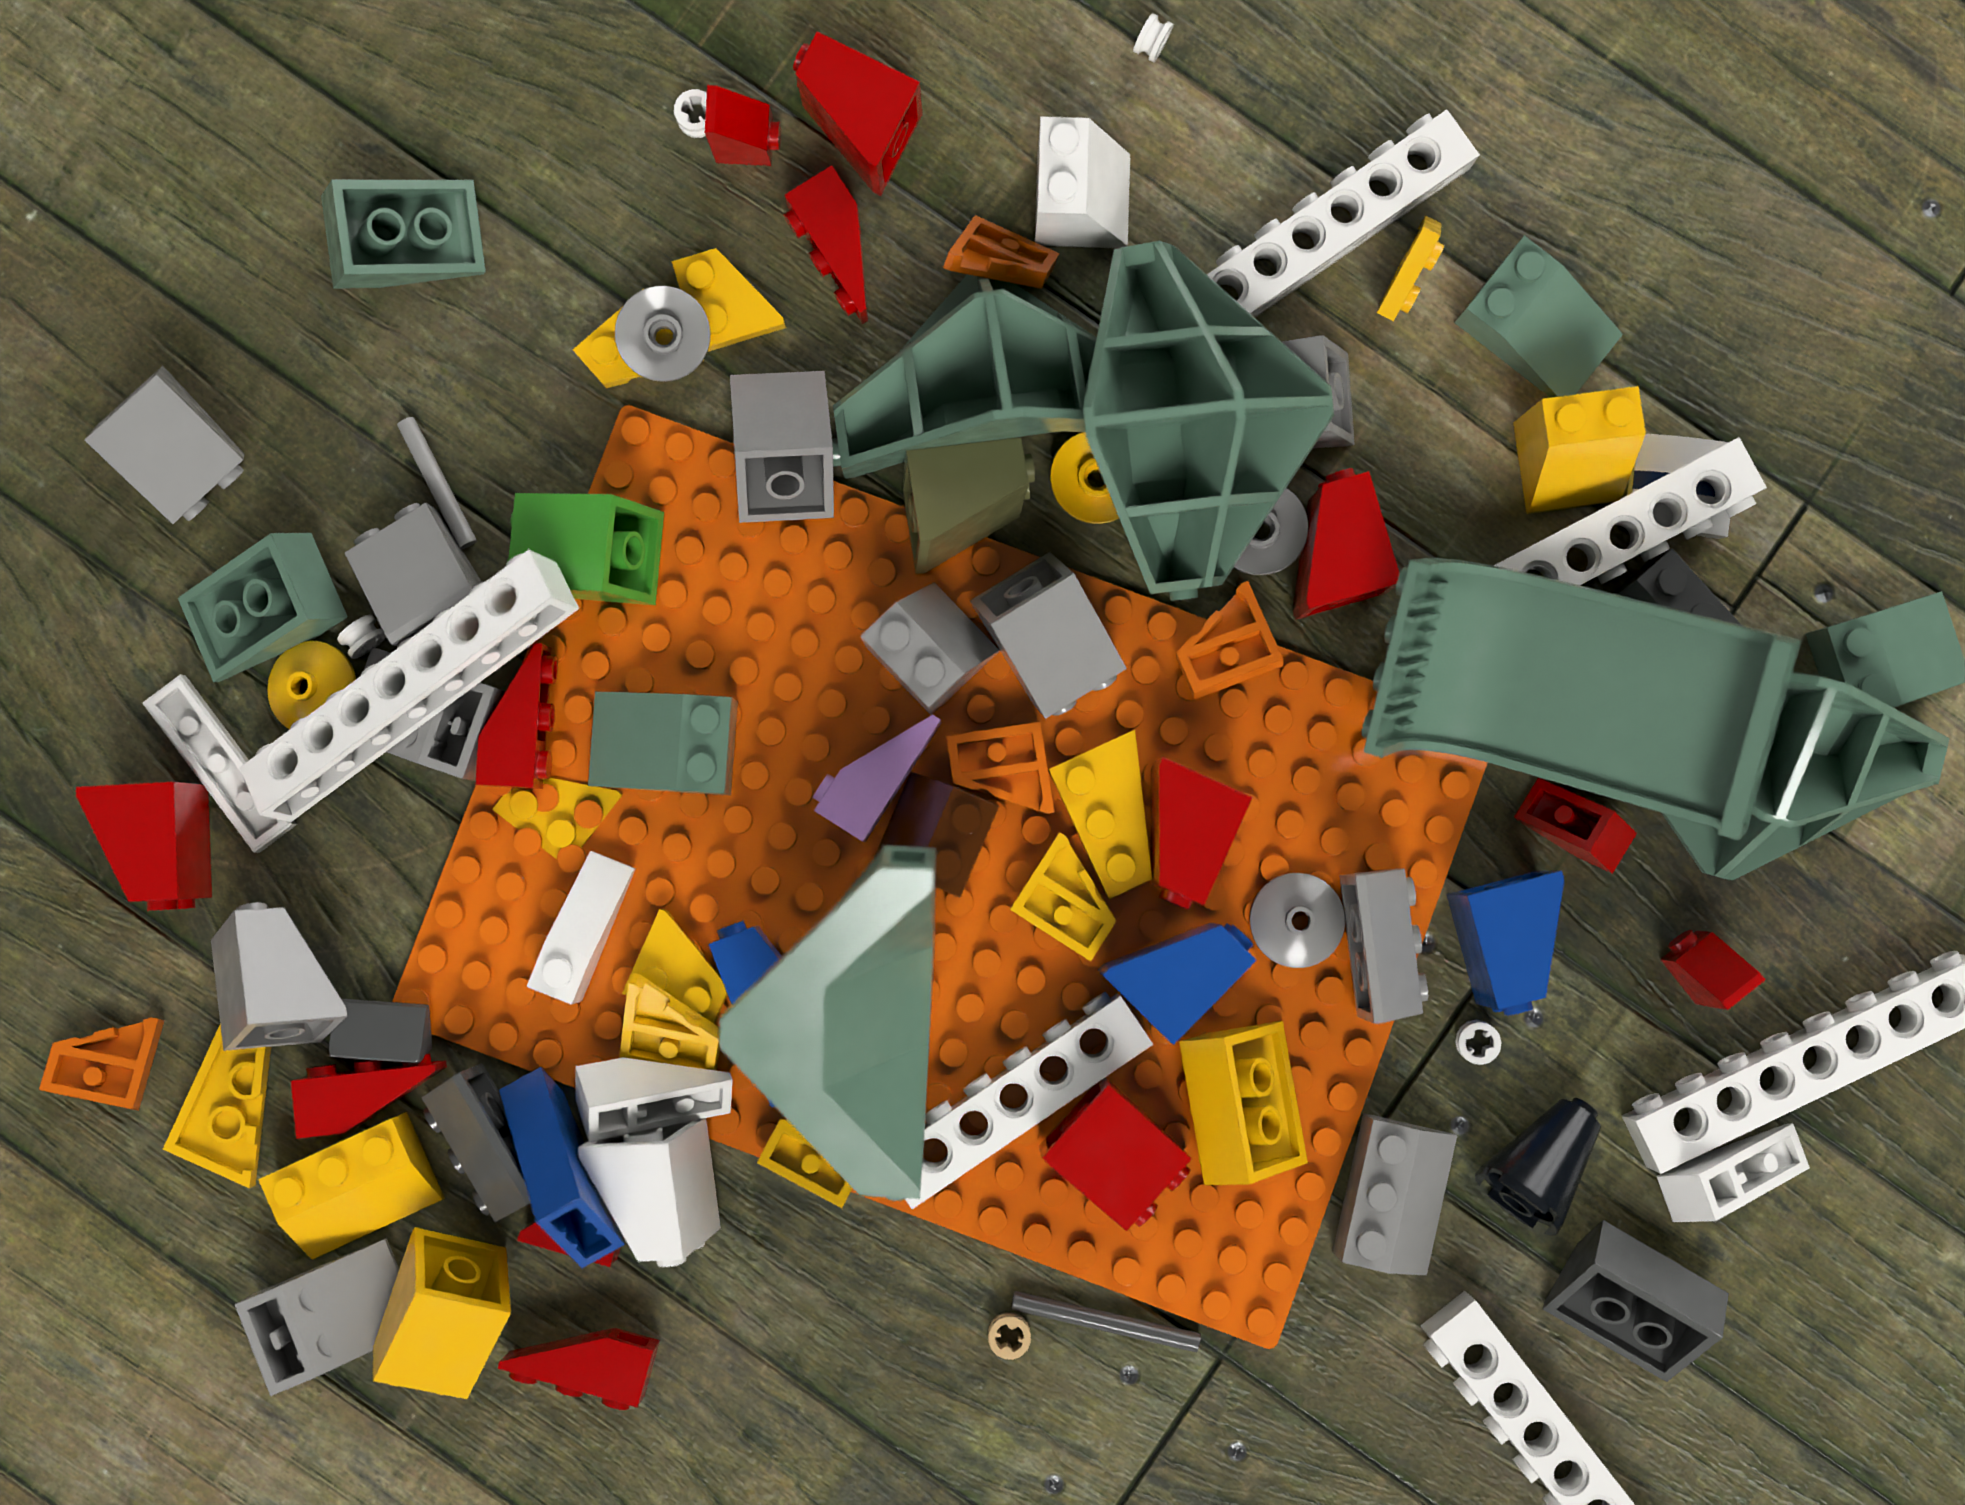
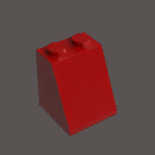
(859, 106)
(1345, 547)
(1190, 831)
(154, 839)
(1115, 1155)

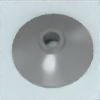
(656, 310)
(1285, 542)
(1273, 913)

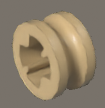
(1005, 1349)

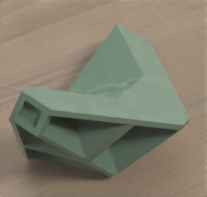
(974, 372)
(1193, 417)
(1827, 765)
(847, 1025)

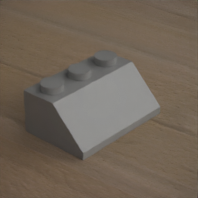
(1383, 945)
(1394, 1196)

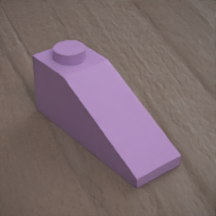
(869, 784)

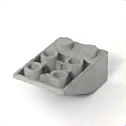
(450, 737)
(319, 1316)

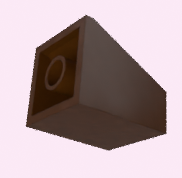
(943, 819)

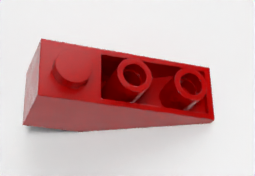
(831, 223)
(514, 737)
(341, 1101)
(599, 1363)

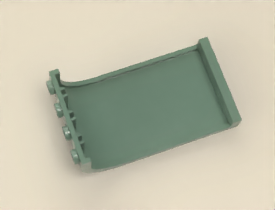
(1581, 689)

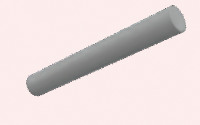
(436, 482)

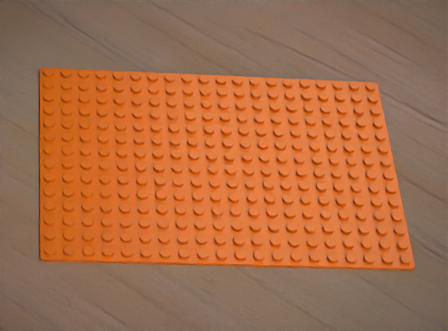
(779, 628)

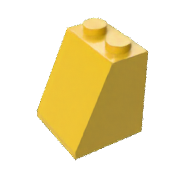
(1579, 448)
(442, 1314)

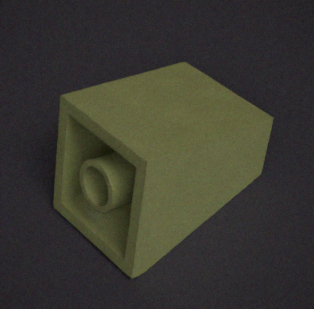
(962, 495)

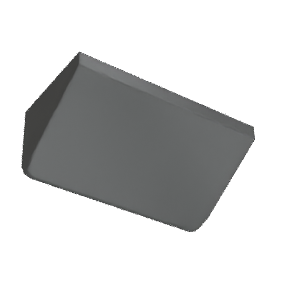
(382, 1032)

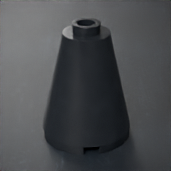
(1543, 1165)

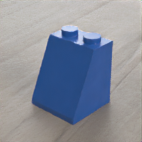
(1509, 938)
(1181, 976)

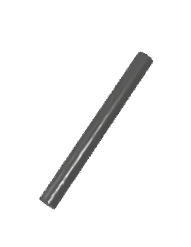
(1105, 1321)

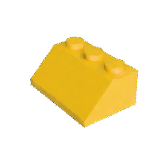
(1243, 1104)
(352, 1187)

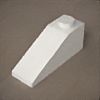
(581, 929)
(645, 1095)
(1732, 1175)

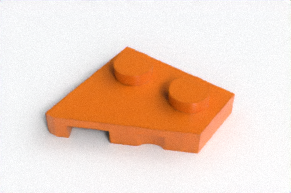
(1003, 764)

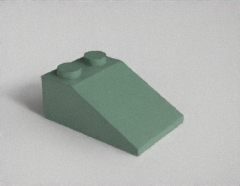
(401, 231)
(1540, 321)
(262, 604)
(1893, 651)
(663, 742)

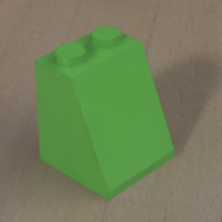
(599, 541)

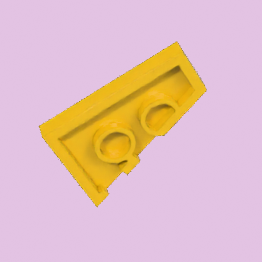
(1108, 811)
(224, 1113)

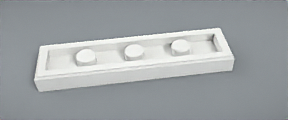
(213, 759)

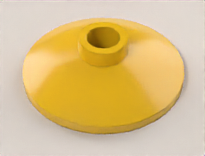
(1071, 486)
(323, 668)

